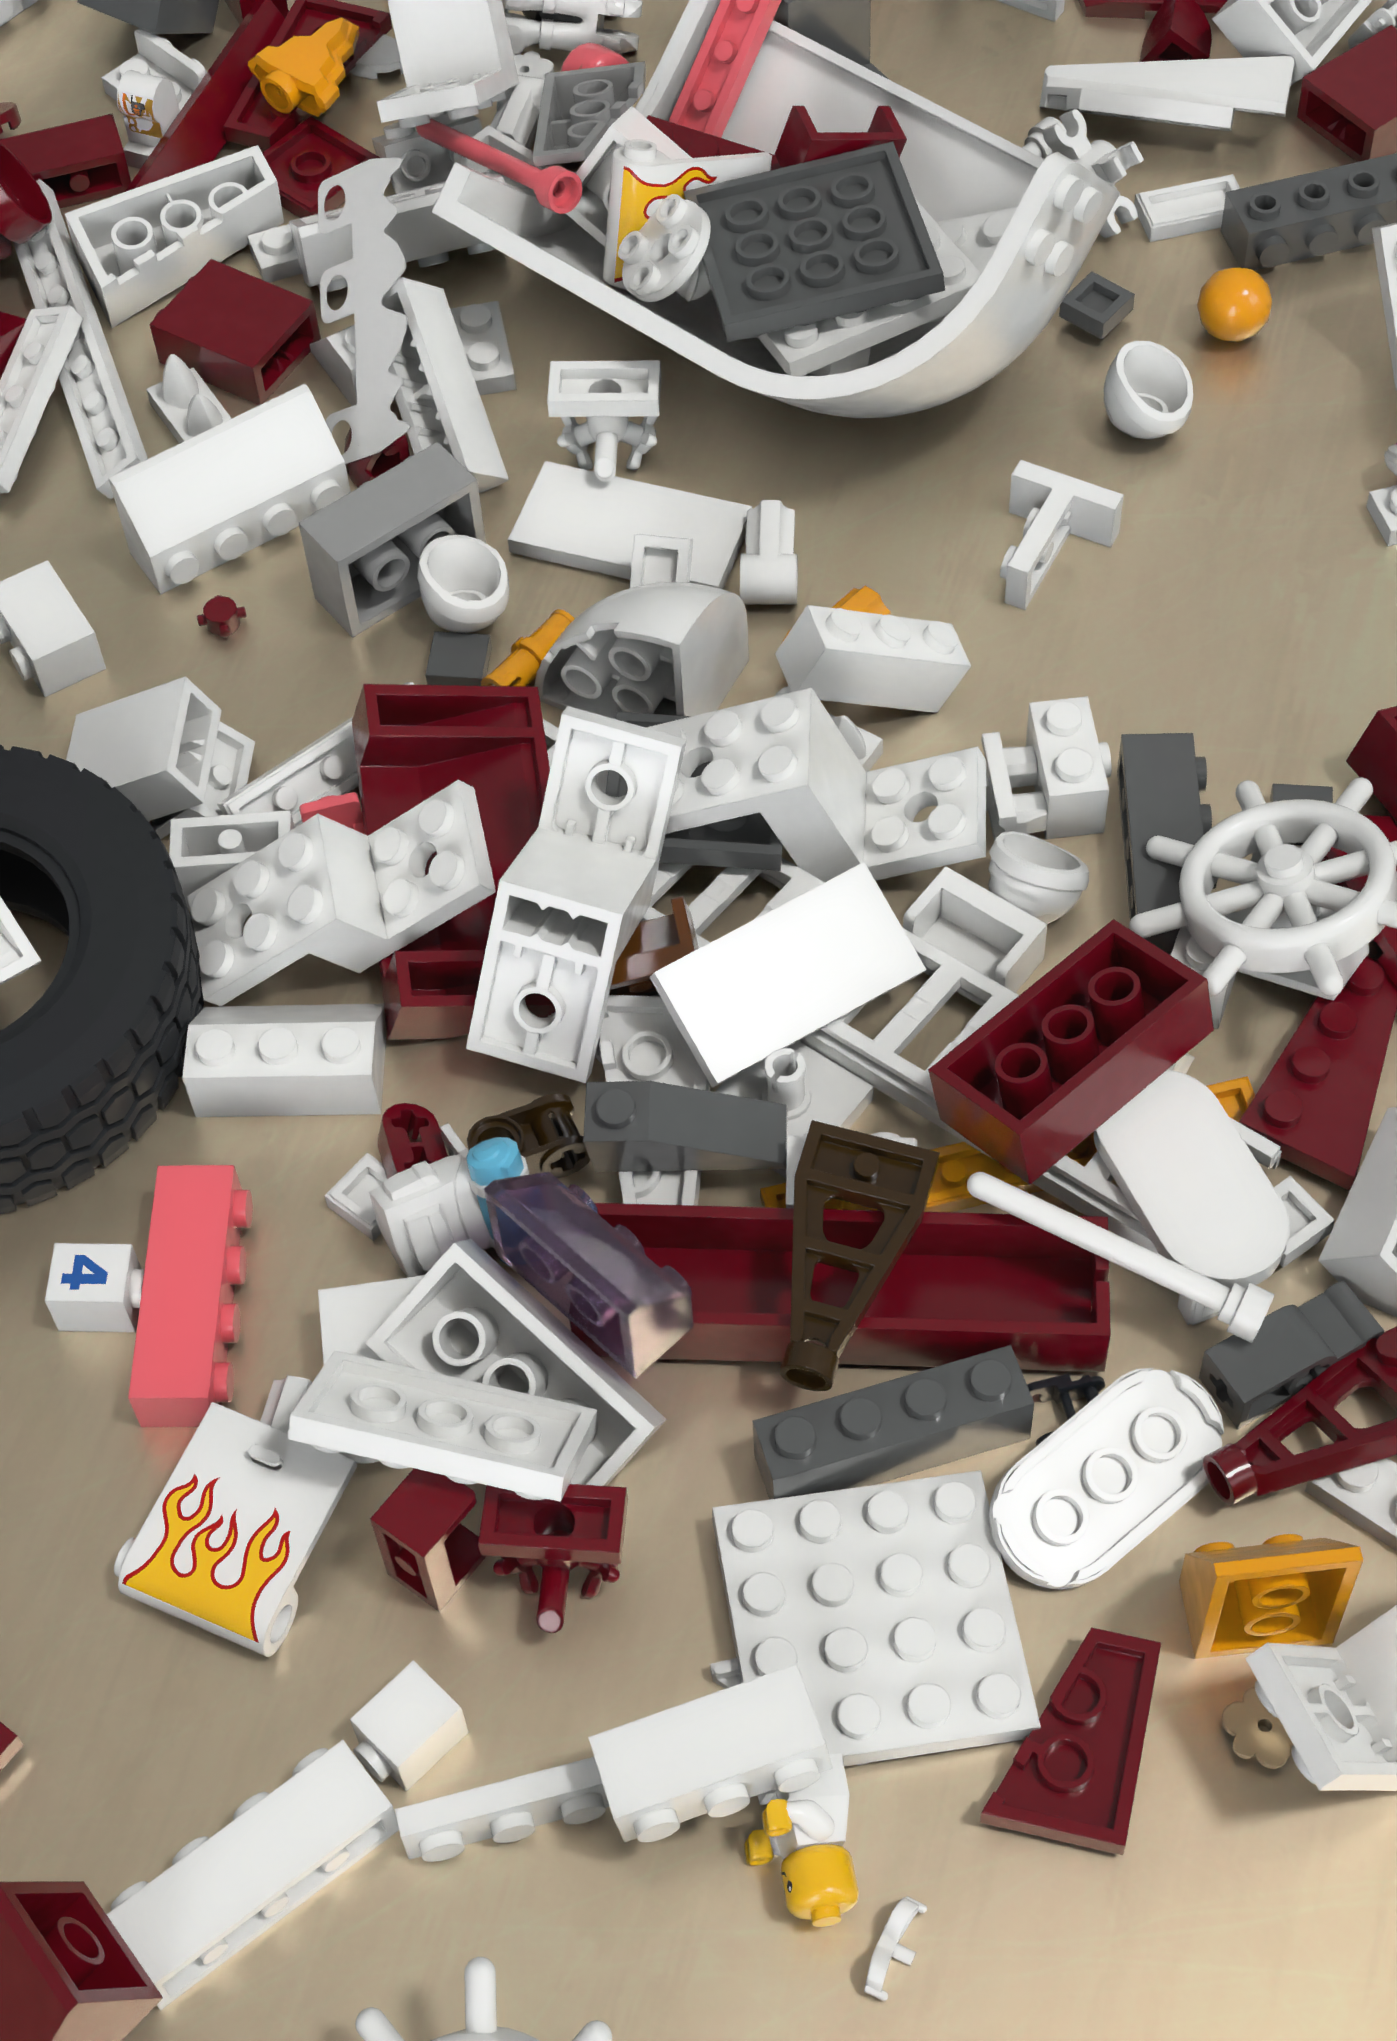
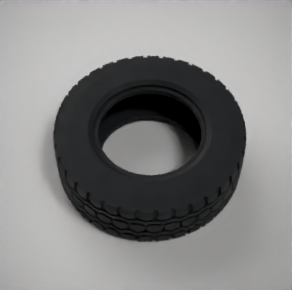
(114, 1023)

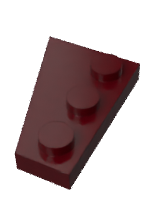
(1083, 1764)

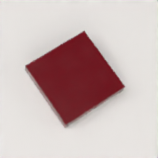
(308, 158)

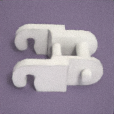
(1375, 23)

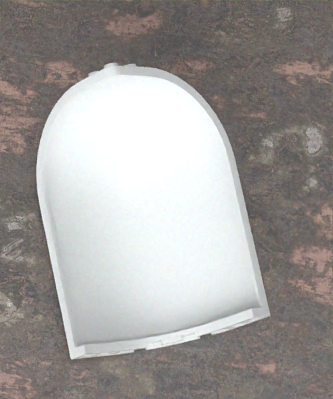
(952, 174)

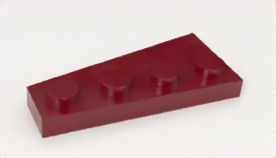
(253, 118)
(1328, 1078)

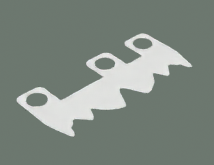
(369, 276)

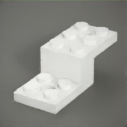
(340, 893)

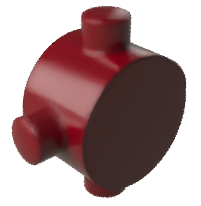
(221, 616)

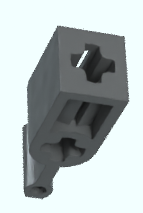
(1286, 1353)

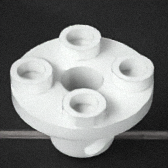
(668, 253)

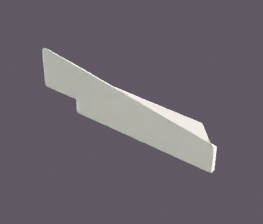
(1174, 91)

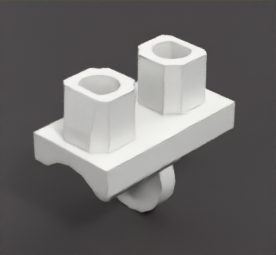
(1010, 769)

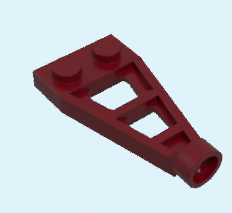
(1264, 1465)

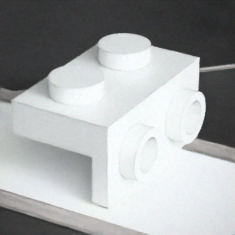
(423, 160)

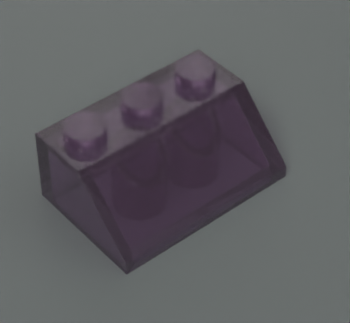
(589, 1268)

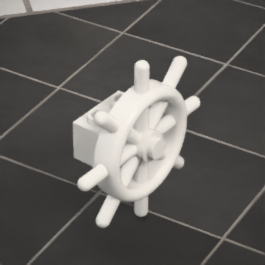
(1288, 913)

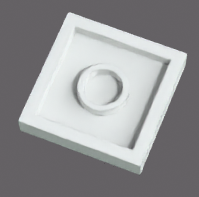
(808, 1086)

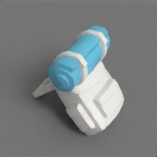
(443, 1201)

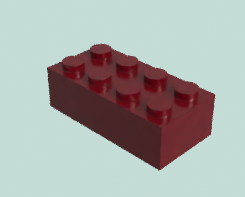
(1072, 1050)

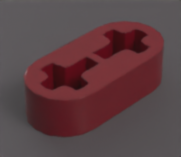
(393, 1141)

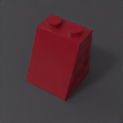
(66, 1967)

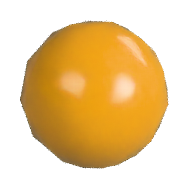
(1234, 304)

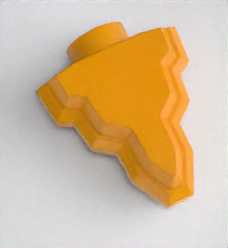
(306, 68)

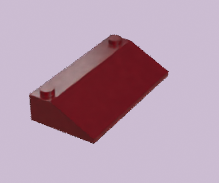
(408, 749)

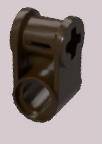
(538, 1136)

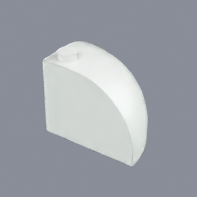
(649, 652)

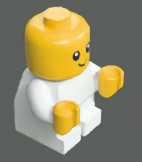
(809, 1835)

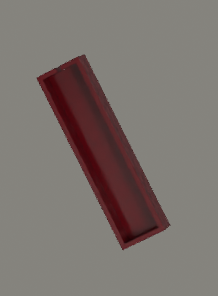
(952, 1295)

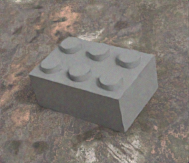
(370, 541)

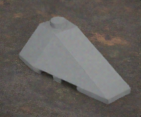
(581, 107)

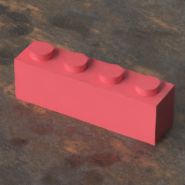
(189, 1295)

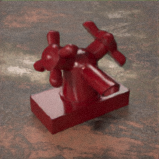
(577, 1532)

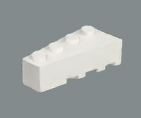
(167, 230)

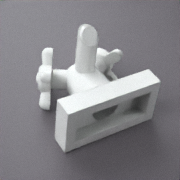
(606, 396)

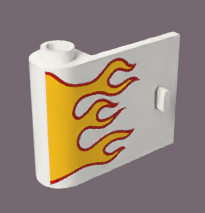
(647, 176)
(234, 1532)

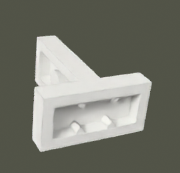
(1053, 510)

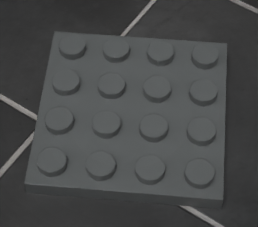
(815, 242)

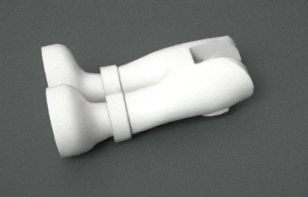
(569, 35)

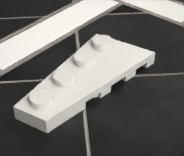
(645, 1045)

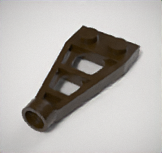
(865, 1173)

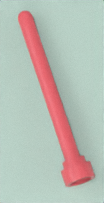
(553, 186)

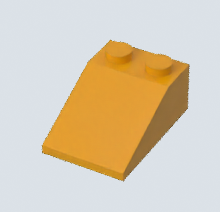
(1267, 1593)

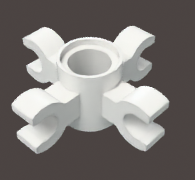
(1099, 158)

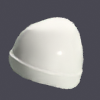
(1147, 391)
(462, 583)
(1036, 875)

